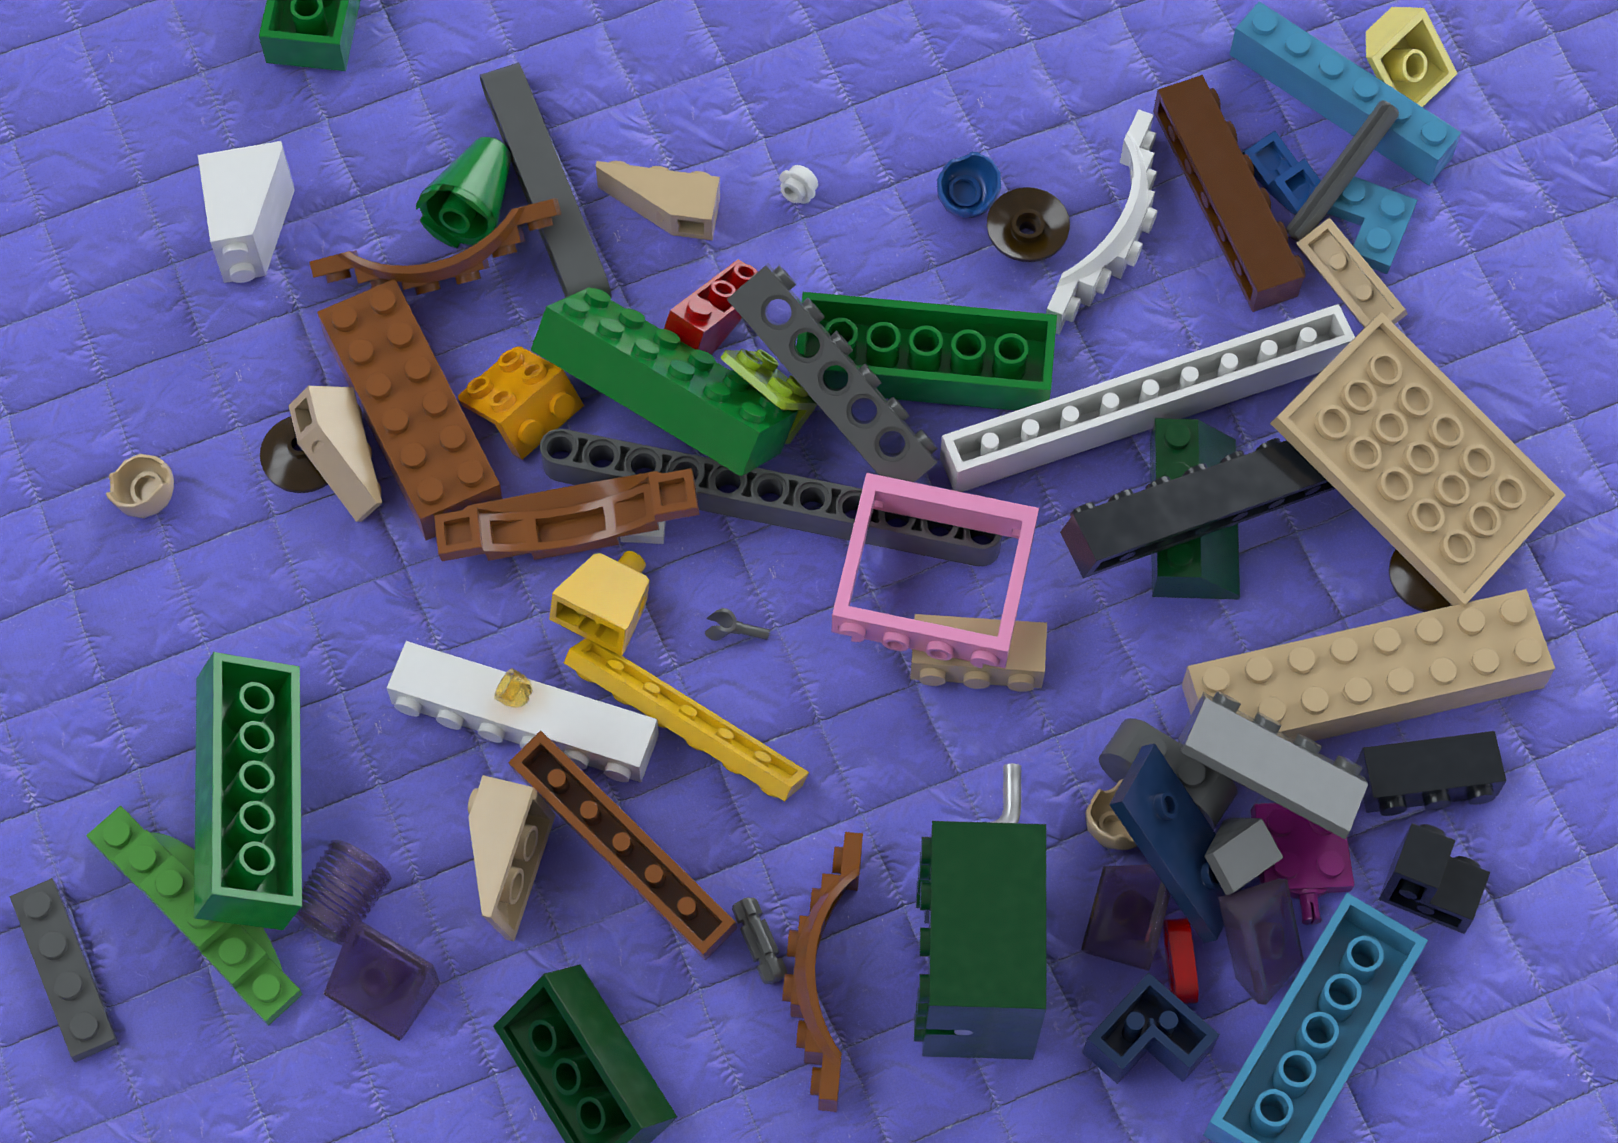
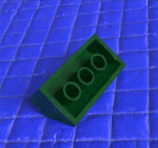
(1210, 563)
(582, 1063)

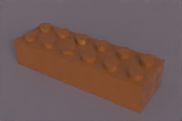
(408, 404)

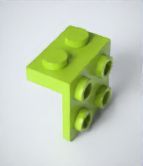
(783, 391)

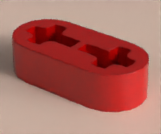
(1180, 960)

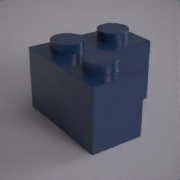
(1151, 1022)

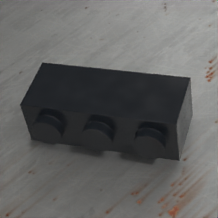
(1432, 773)

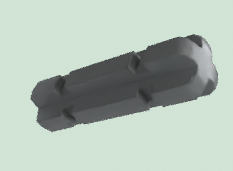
(759, 940)

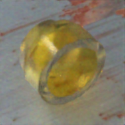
(513, 689)

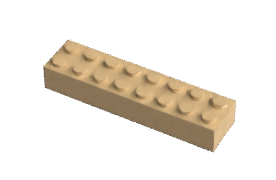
(1386, 669)

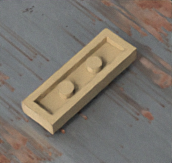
(1349, 274)

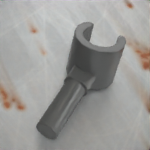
(729, 624)

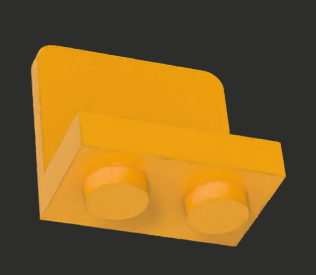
(522, 398)

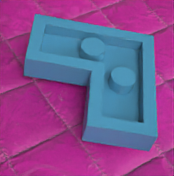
(1382, 220)

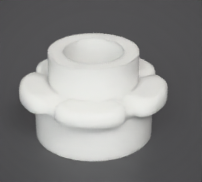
(798, 184)

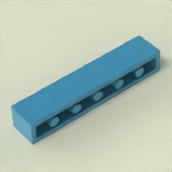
(1342, 91)

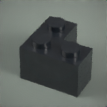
(1432, 882)

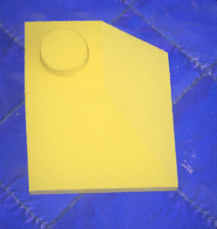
(1409, 54)

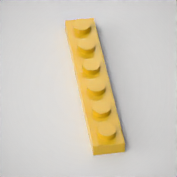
(687, 718)

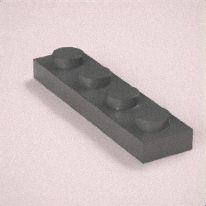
(63, 970)

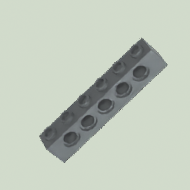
(752, 303)

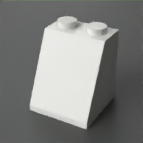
(245, 206)

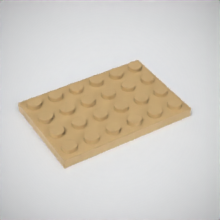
(1418, 460)

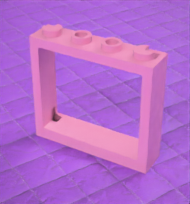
(948, 508)

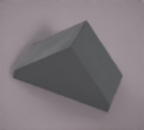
(1241, 852)

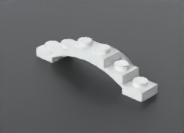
(1121, 244)

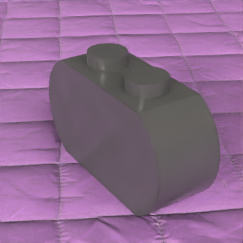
(1207, 787)

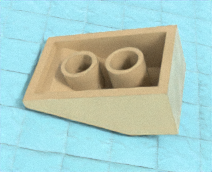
(508, 841)

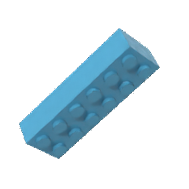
(1318, 1029)

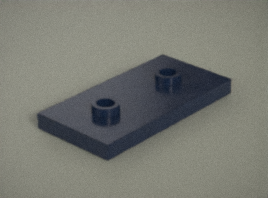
(1171, 838)

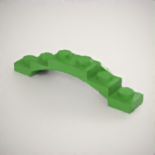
(165, 875)

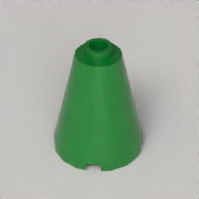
(467, 195)

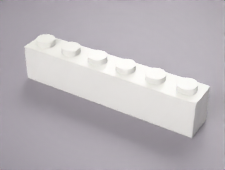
(463, 695)

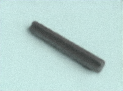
(1343, 170)

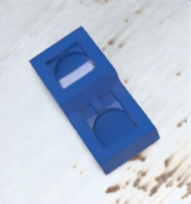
(1281, 173)

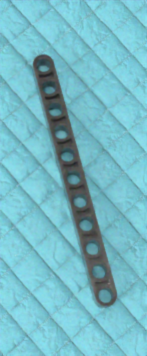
(746, 500)

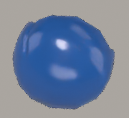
(969, 185)

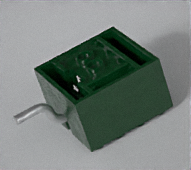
(984, 934)

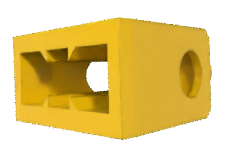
(603, 600)

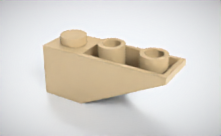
(670, 199)
(334, 440)

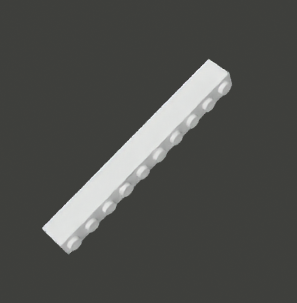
(1135, 399)

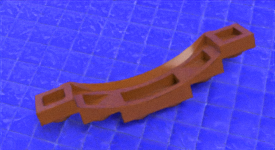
(462, 266)
(567, 517)
(801, 986)

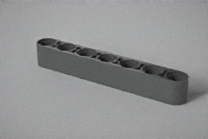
(543, 179)

